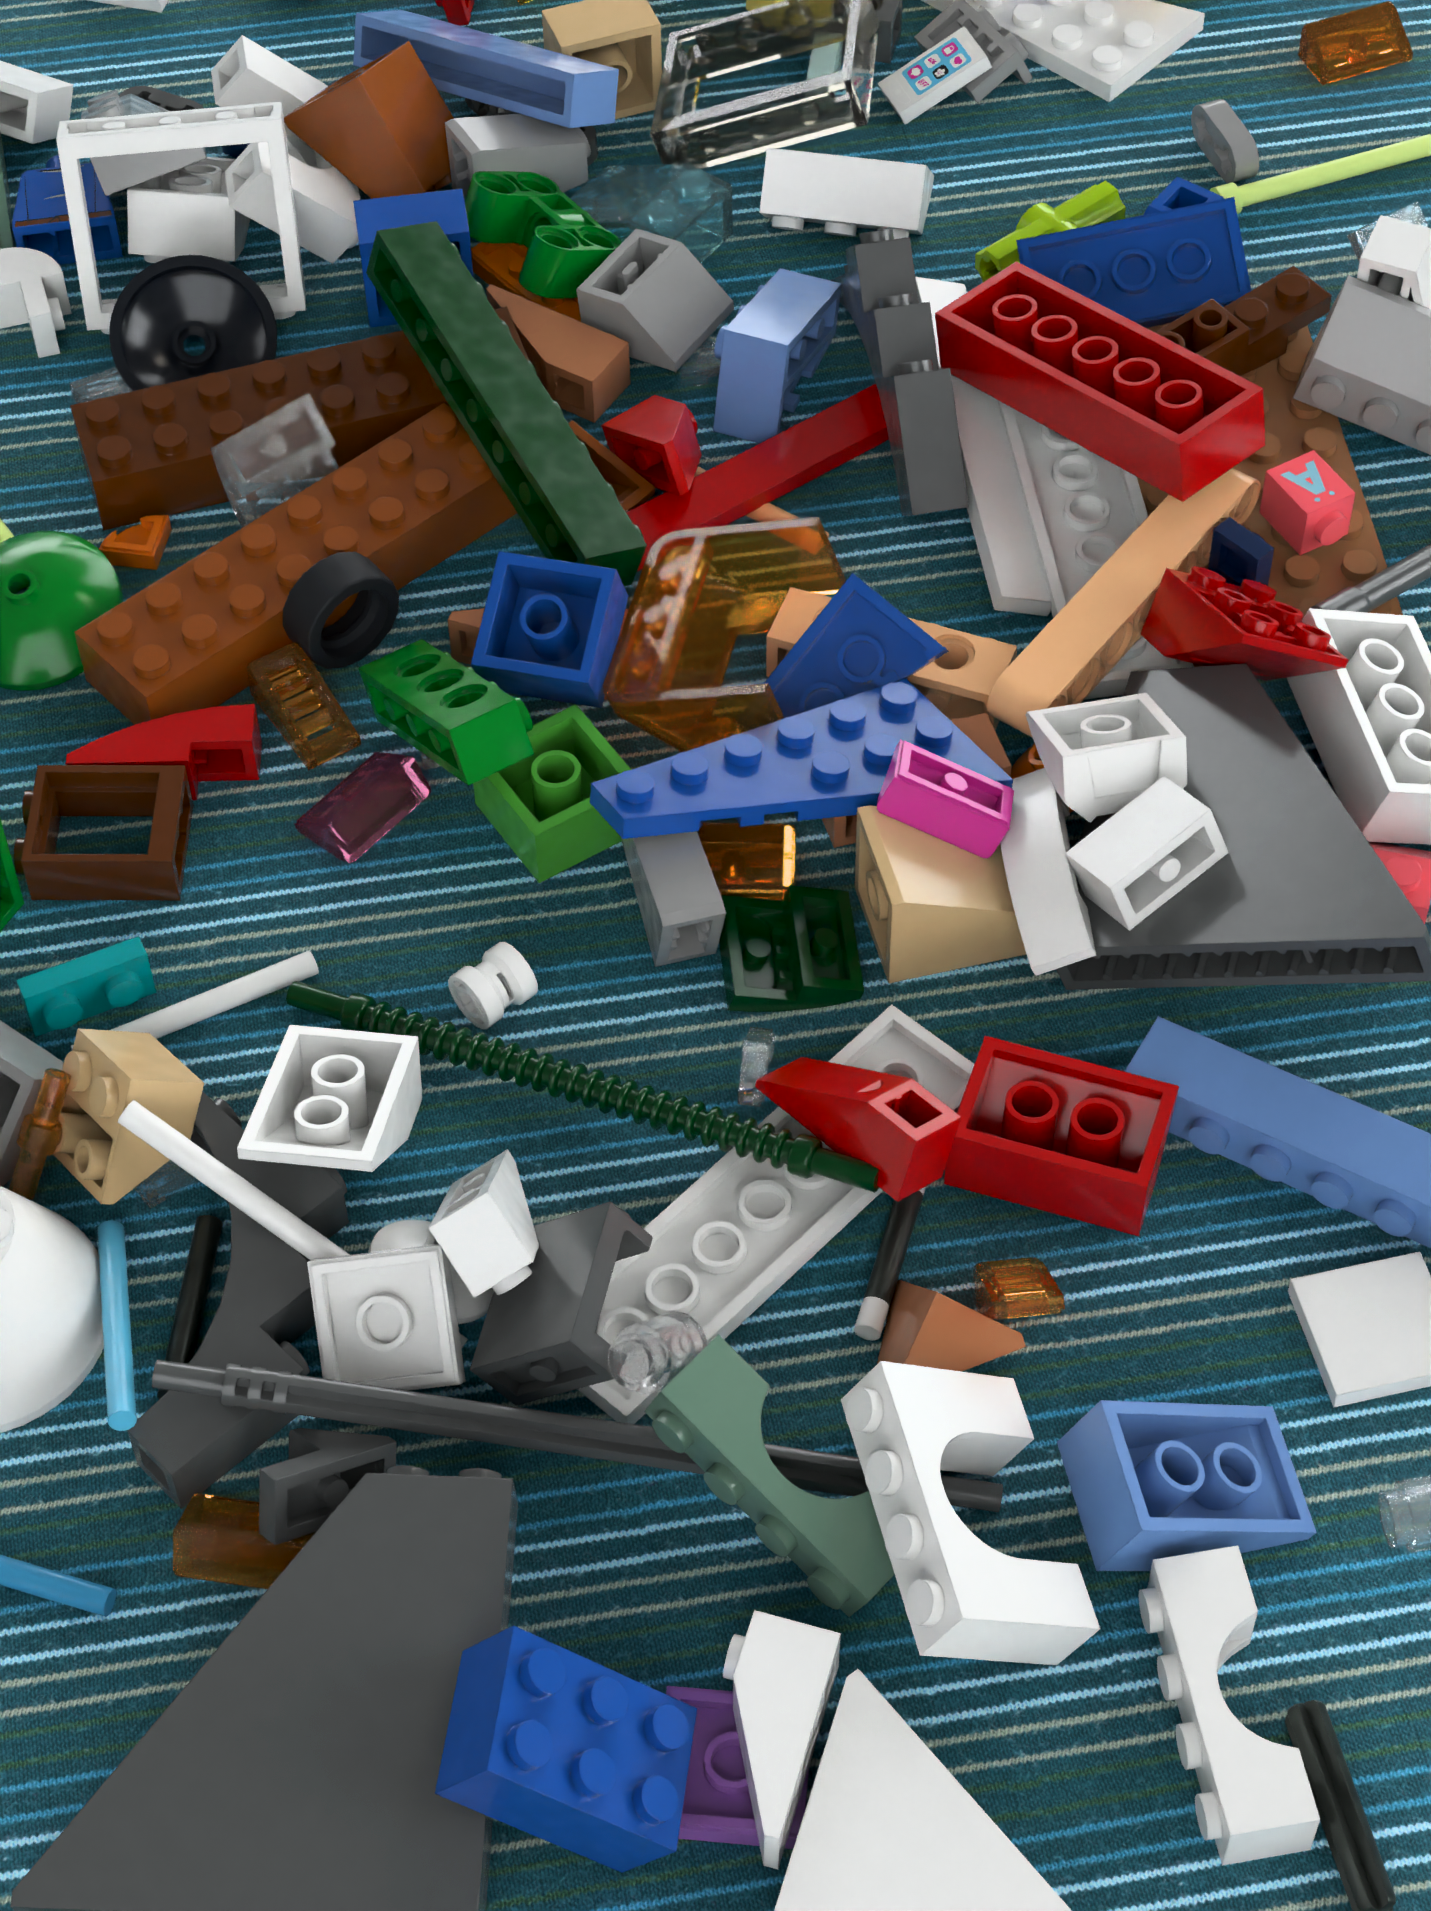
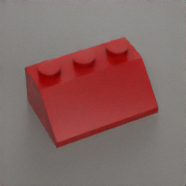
(1061, 1135)

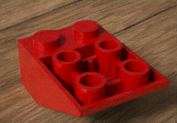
(1226, 624)

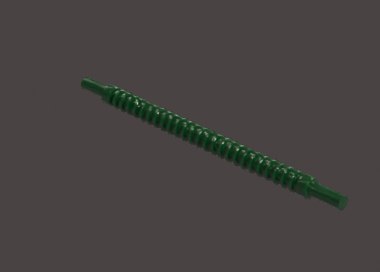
(802, 1155)

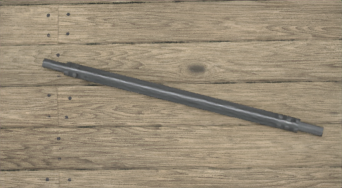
(512, 1426)

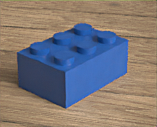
(567, 1750)

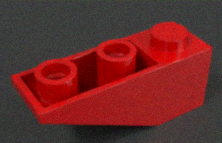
(870, 1118)

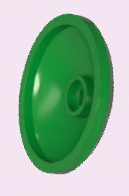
(67, 590)

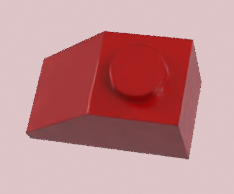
(657, 442)

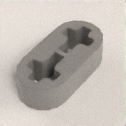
(1225, 140)

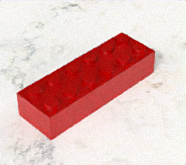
(1101, 380)

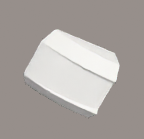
(1108, 751)

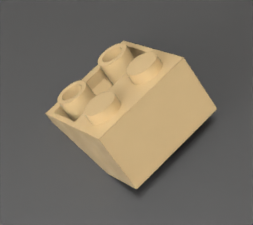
(106, 1076)

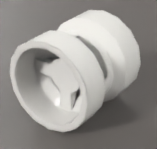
(493, 985)

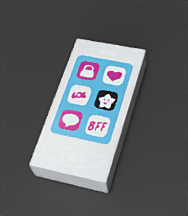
(934, 75)

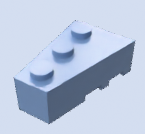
(769, 350)

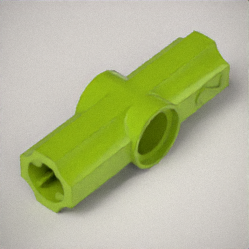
(1090, 207)

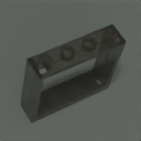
(774, 116)

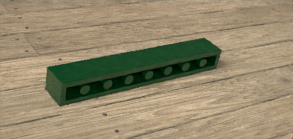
(502, 401)

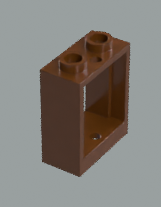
(106, 791)

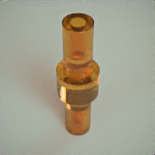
(40, 1133)

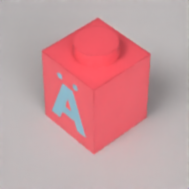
(1307, 502)

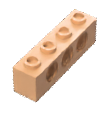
(954, 682)

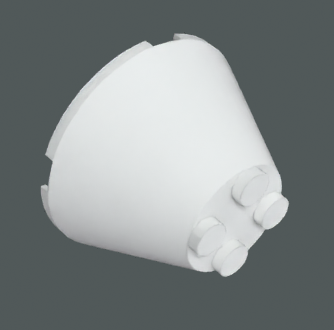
(46, 1309)

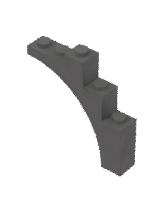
(912, 389)
(264, 1307)

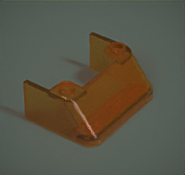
(685, 620)

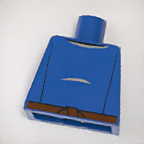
(43, 217)

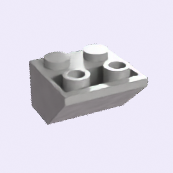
(654, 299)

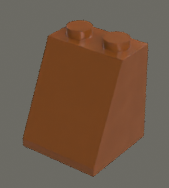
(381, 126)

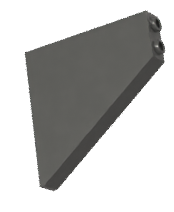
(1300, 881)
(315, 1729)

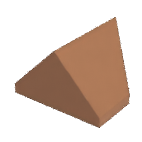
(941, 1333)

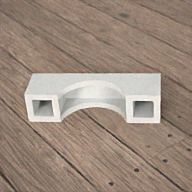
(1251, 1788)

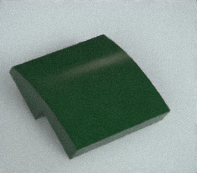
(790, 951)

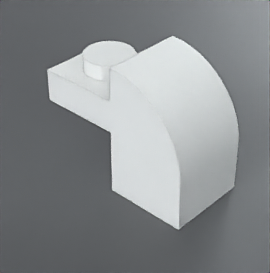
(33, 294)

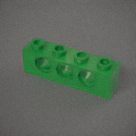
(448, 711)

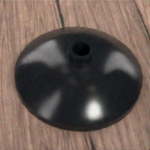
(186, 303)

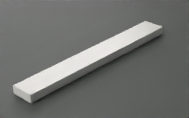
(992, 486)

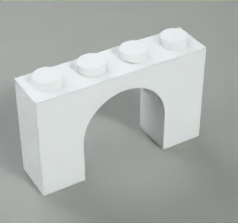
(320, 191)
(954, 1586)

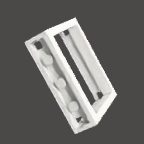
(175, 132)

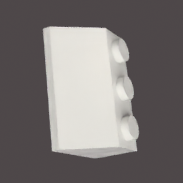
(844, 193)

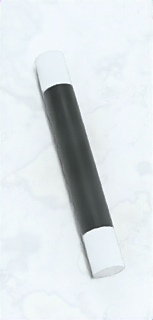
(887, 1266)

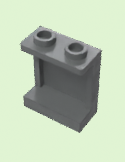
(543, 1330)

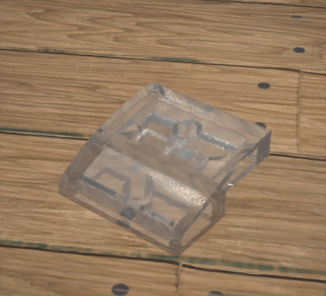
(274, 458)

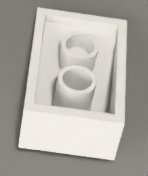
(186, 214)
(336, 1099)

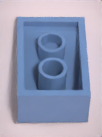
(1181, 1481)

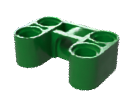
(532, 211)

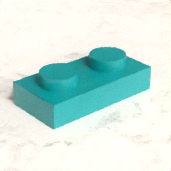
(86, 986)

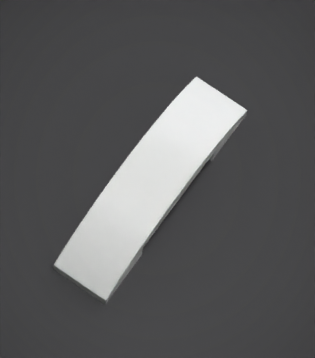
(1040, 877)

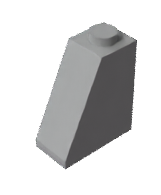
(516, 145)
(675, 896)

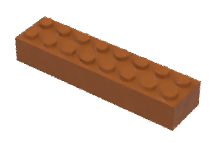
(201, 625)

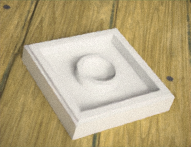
(387, 1318)
(1368, 1327)

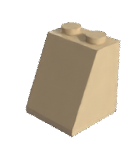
(930, 900)

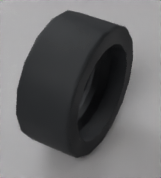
(322, 591)

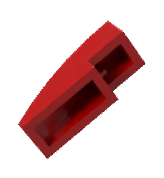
(210, 742)

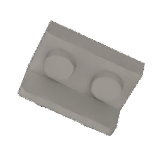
(1004, 53)

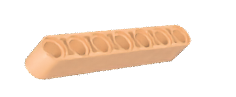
(1112, 606)

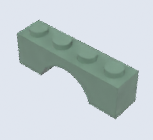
(716, 1420)

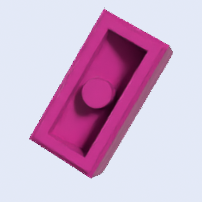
(946, 800)

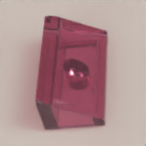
(365, 805)

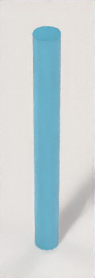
(116, 1326)

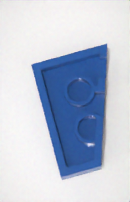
(849, 650)

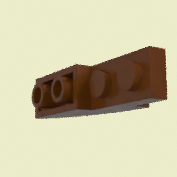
(1253, 326)

